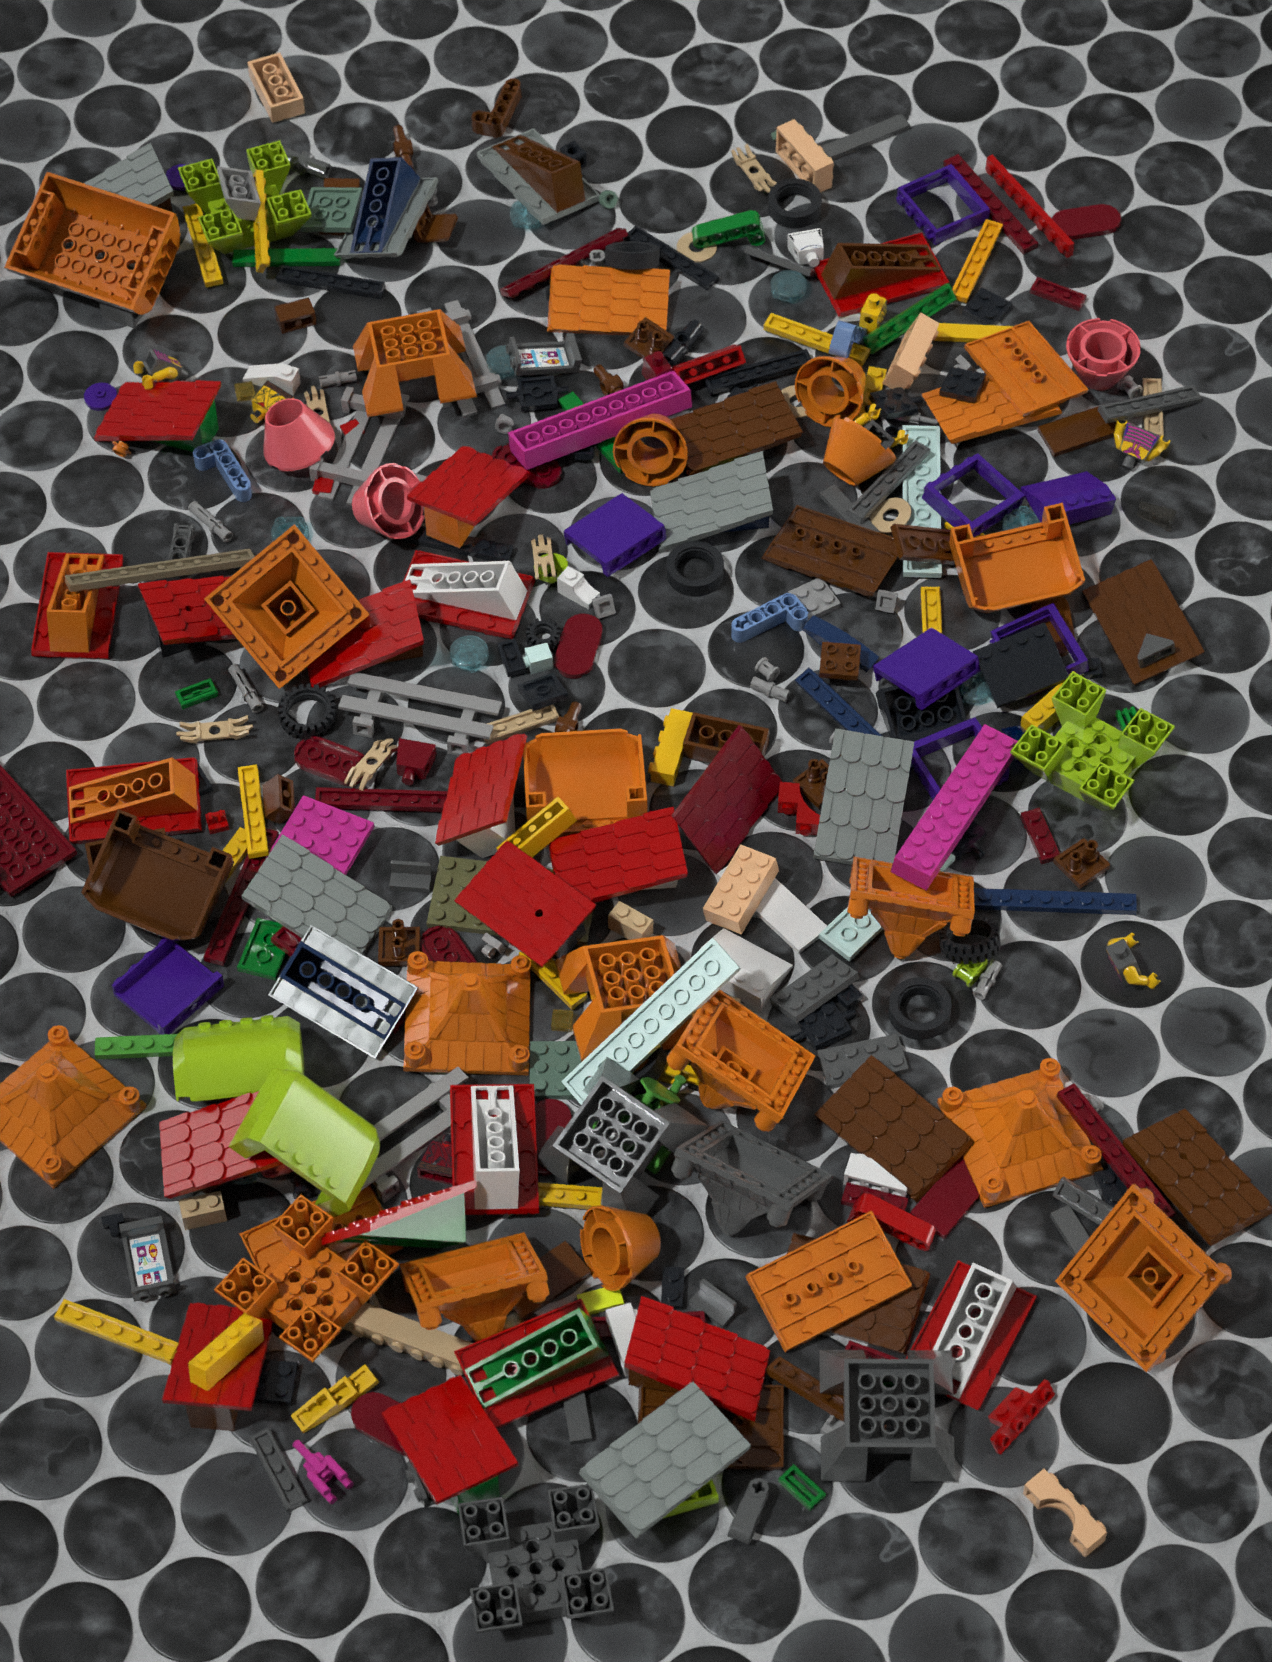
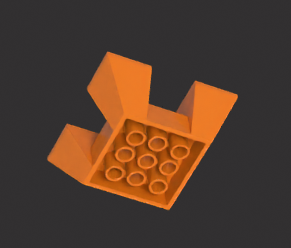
(409, 350)
(619, 982)
(309, 1262)

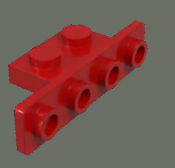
(1017, 1412)

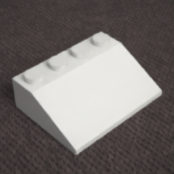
(759, 973)

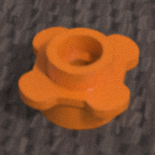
(121, 449)

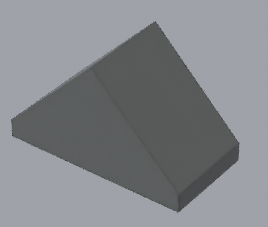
(1154, 649)

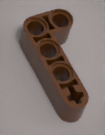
(496, 122)

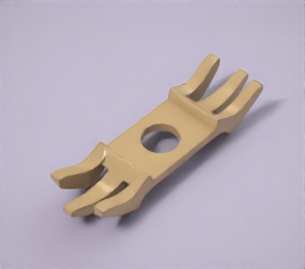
(751, 162)
(317, 403)
(543, 561)
(228, 729)
(367, 770)

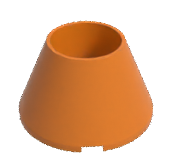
(822, 397)
(855, 452)
(648, 464)
(618, 1244)

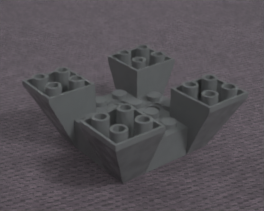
(609, 1102)
(863, 1431)
(506, 1550)

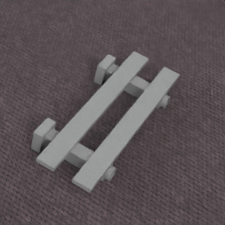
(485, 381)
(339, 469)
(372, 707)
(435, 1092)

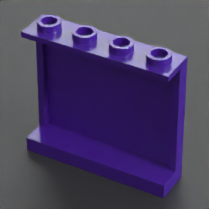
(616, 533)
(928, 667)
(167, 986)

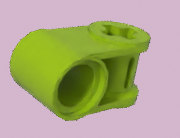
(970, 972)

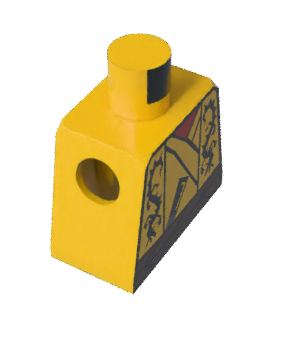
(874, 308)
(265, 398)

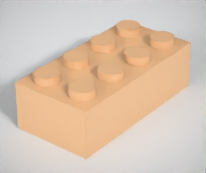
(276, 87)
(804, 155)
(912, 353)
(740, 889)

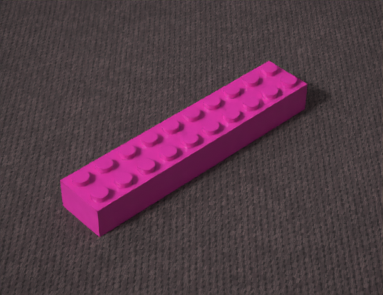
(597, 420)
(954, 807)

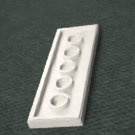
(788, 916)

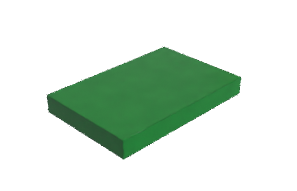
(260, 954)

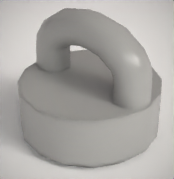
(504, 424)

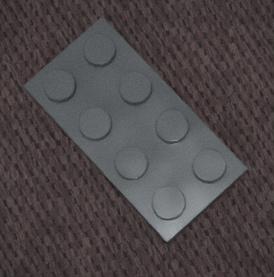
(814, 988)
(842, 1061)

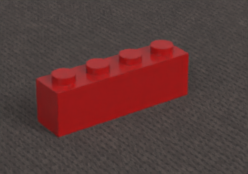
(710, 364)

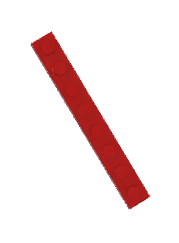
(1029, 206)

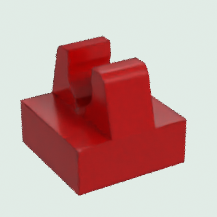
(217, 822)

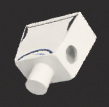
(806, 246)

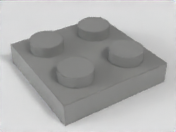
(816, 598)

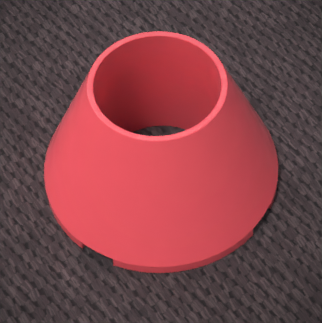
(1102, 352)
(295, 435)
(390, 487)

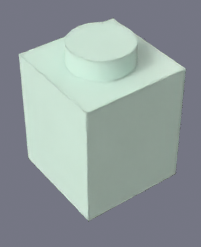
(538, 658)

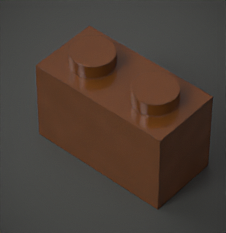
(295, 315)
(278, 799)

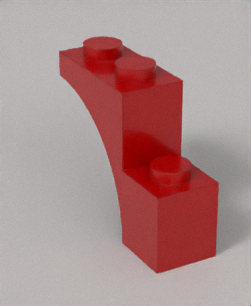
(791, 802)

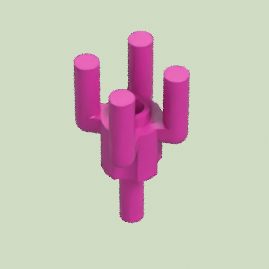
(321, 1470)

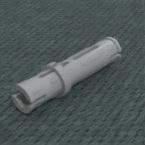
(215, 526)
(254, 703)

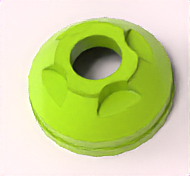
(560, 564)

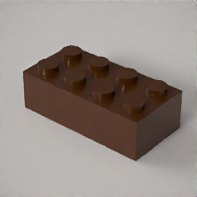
(709, 734)

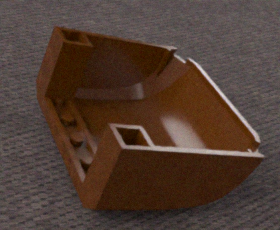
(156, 880)

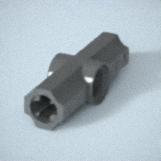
(306, 162)

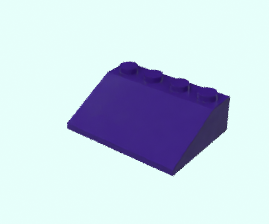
(1081, 495)

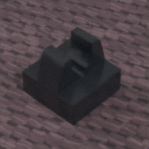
(113, 1222)

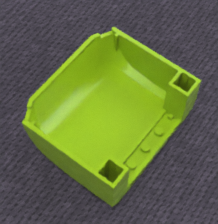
(234, 1056)
(310, 1136)

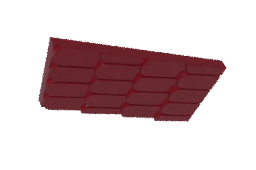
(727, 799)

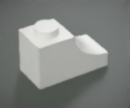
(575, 587)

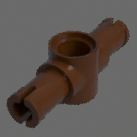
(402, 146)
(608, 383)
(569, 721)

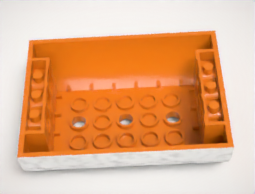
(96, 224)

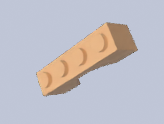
(1046, 1491)

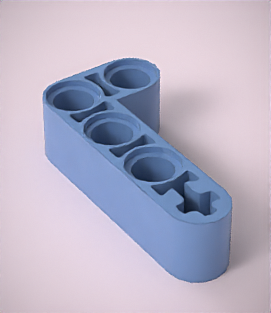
(843, 338)
(219, 455)
(781, 609)

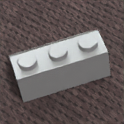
(239, 192)

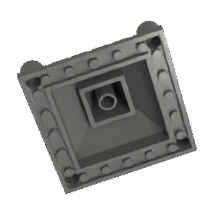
(747, 1176)

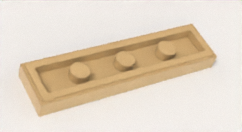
(1154, 421)
(521, 723)

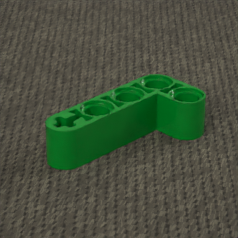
(729, 229)

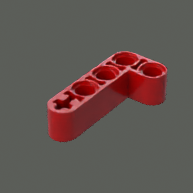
(895, 1221)

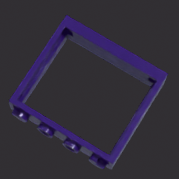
(960, 186)
(952, 515)
(1042, 615)
(938, 741)

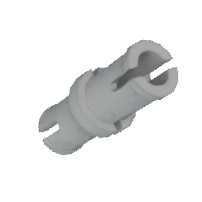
(337, 378)
(770, 689)
(987, 980)

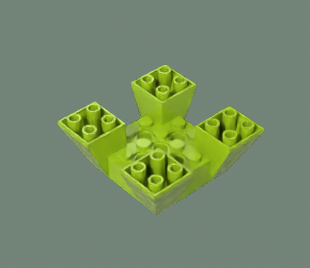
(221, 226)
(1086, 753)

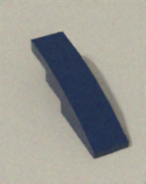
(825, 632)

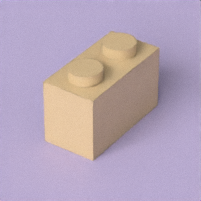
(629, 922)
(202, 1210)

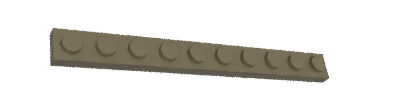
(158, 570)

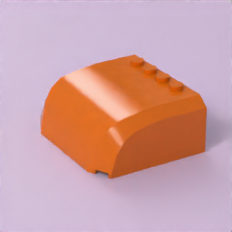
(1017, 563)
(590, 771)

